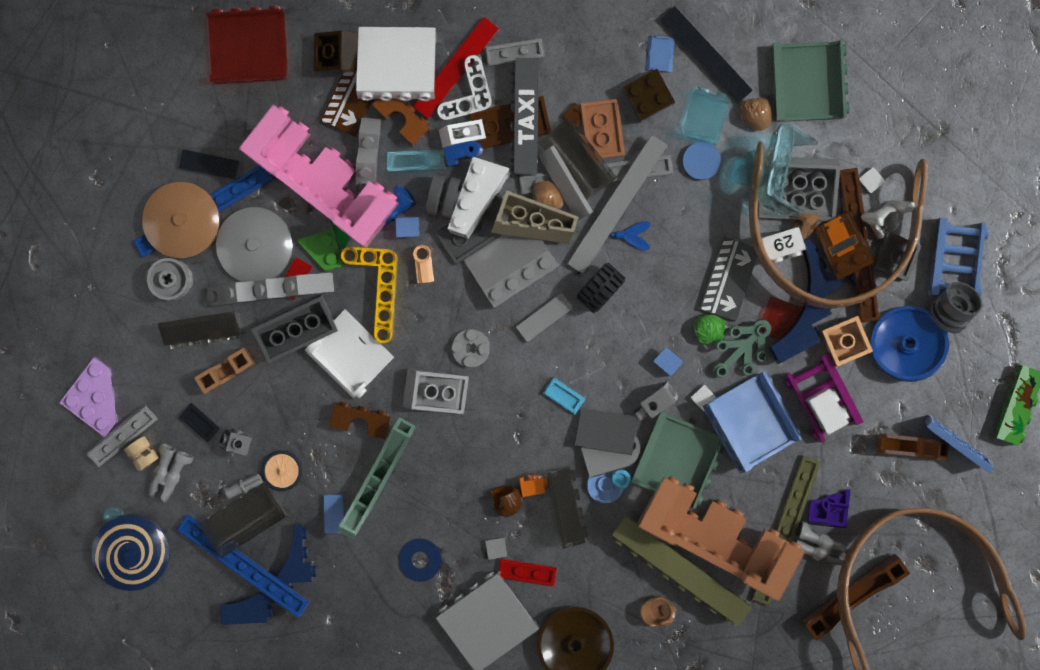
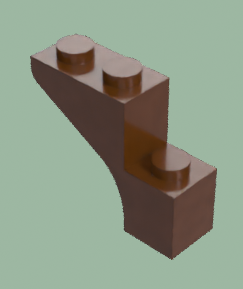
(913, 446)

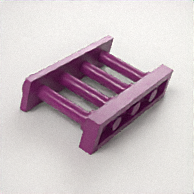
(834, 381)

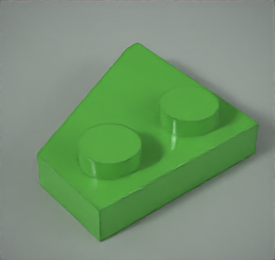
(323, 249)

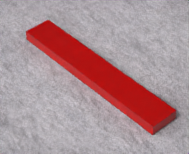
(456, 66)

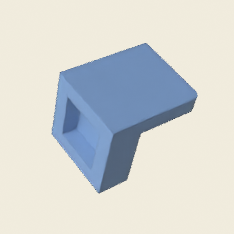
(407, 227)
(668, 361)

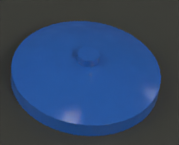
(909, 344)

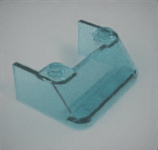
(777, 167)

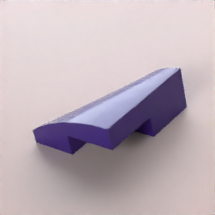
(830, 511)

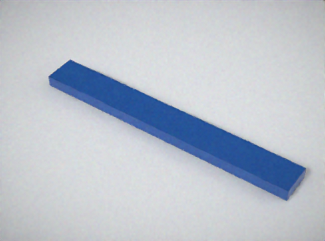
(223, 198)
(247, 570)

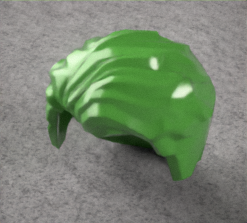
(709, 328)

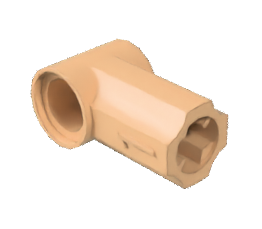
(423, 266)

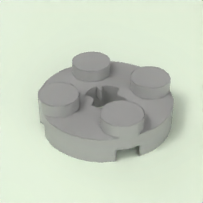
(472, 337)

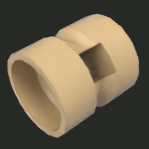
(141, 446)

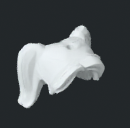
(887, 217)

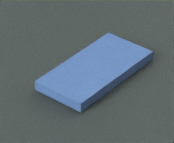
(958, 443)

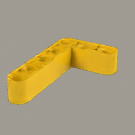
(381, 285)

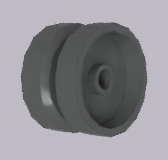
(443, 196)

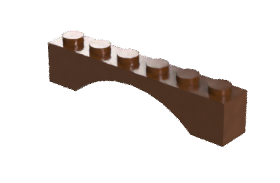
(876, 580)

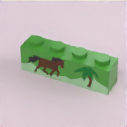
(1018, 406)

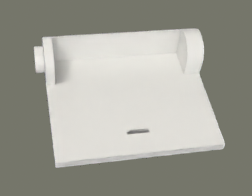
(347, 357)

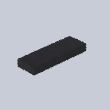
(209, 164)

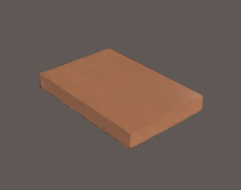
(603, 127)

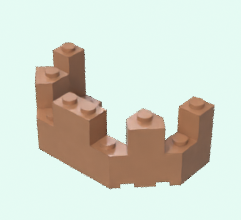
(714, 538)

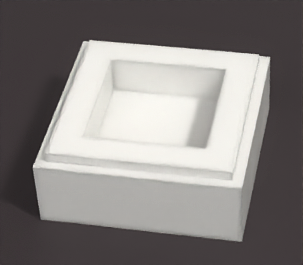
(871, 180)
(703, 397)

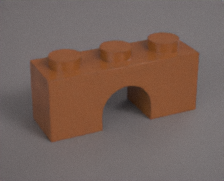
(414, 128)

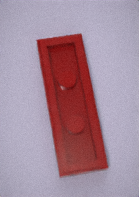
(527, 572)

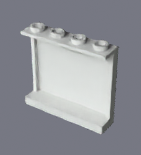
(396, 63)

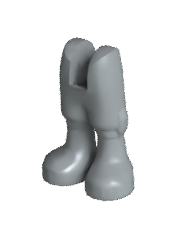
(170, 478)
(824, 543)

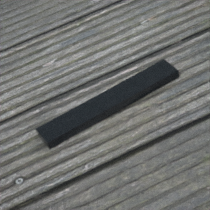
(706, 54)

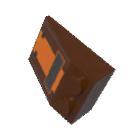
(844, 245)

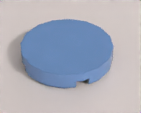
(701, 160)

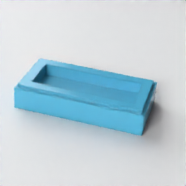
(564, 395)

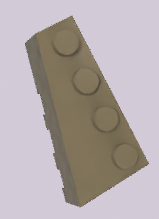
(533, 220)

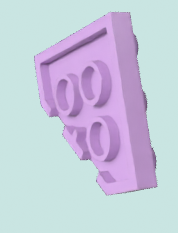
(93, 398)

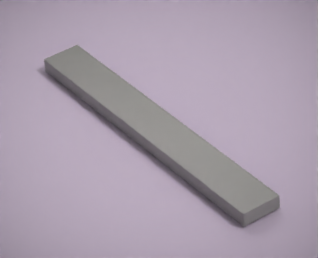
(661, 168)
(617, 204)

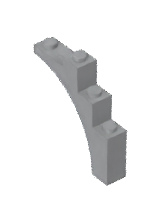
(270, 289)

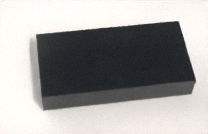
(199, 422)

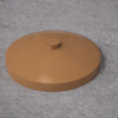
(181, 220)

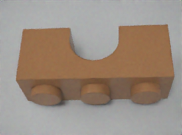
(225, 371)

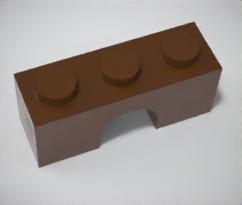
(377, 422)

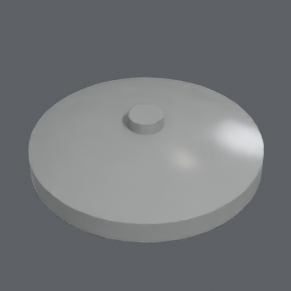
(254, 244)

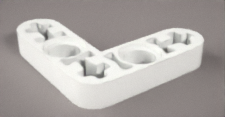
(472, 99)

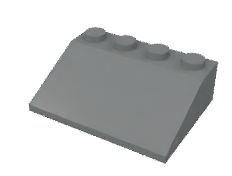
(810, 186)
(510, 266)

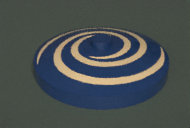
(130, 552)

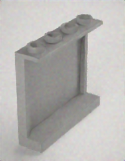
(486, 621)

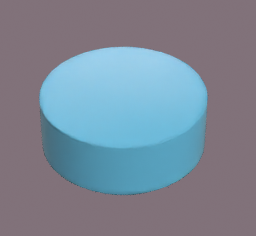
(621, 479)

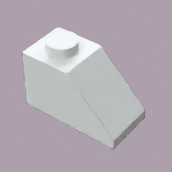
(462, 132)

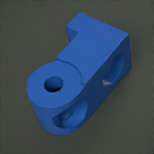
(462, 150)

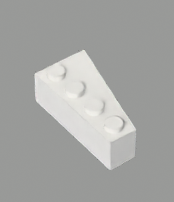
(477, 193)

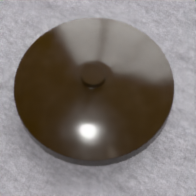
(575, 640)

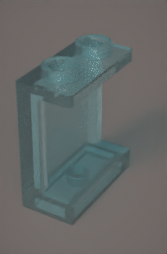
(705, 115)

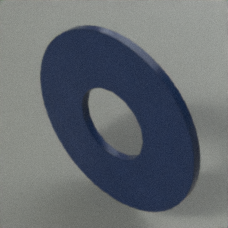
(410, 570)

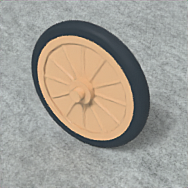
(281, 470)

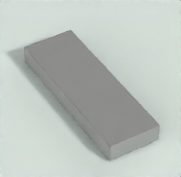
(506, 53)
(544, 317)

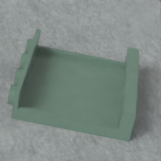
(809, 81)
(680, 452)

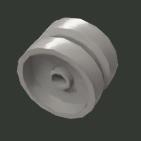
(158, 279)

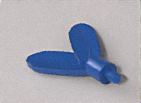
(630, 235)

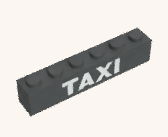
(526, 116)

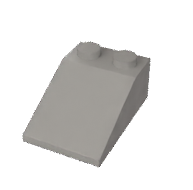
(435, 391)

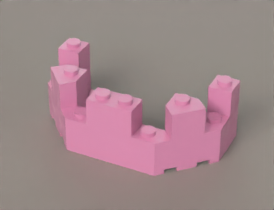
(322, 184)

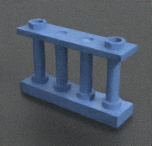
(941, 247)

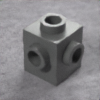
(235, 442)

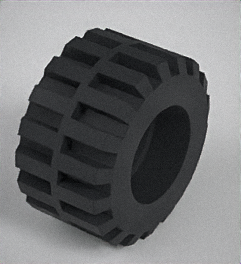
(601, 287)

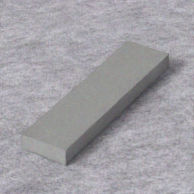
(565, 183)
(121, 435)

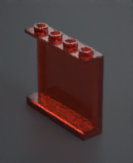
(248, 45)

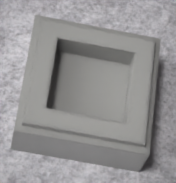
(496, 548)

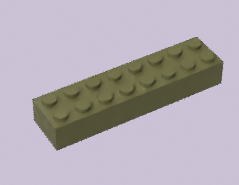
(682, 570)

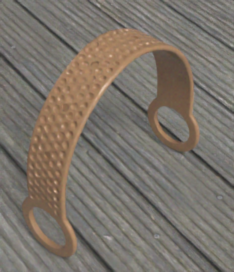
(792, 290)
(981, 542)

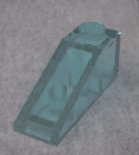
(417, 160)

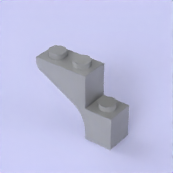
(368, 152)

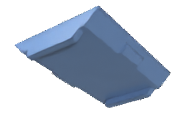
(660, 53)

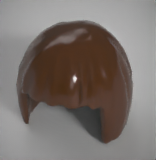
(507, 500)

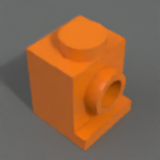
(533, 485)

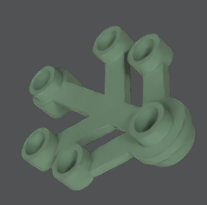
(743, 346)

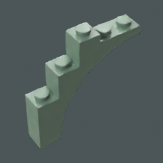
(376, 478)

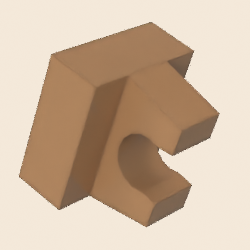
(808, 225)

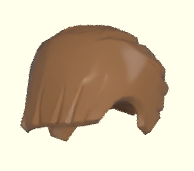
(756, 113)
(548, 194)
(658, 612)

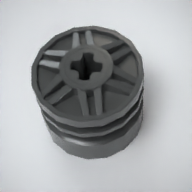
(956, 307)

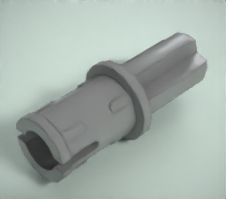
(243, 486)

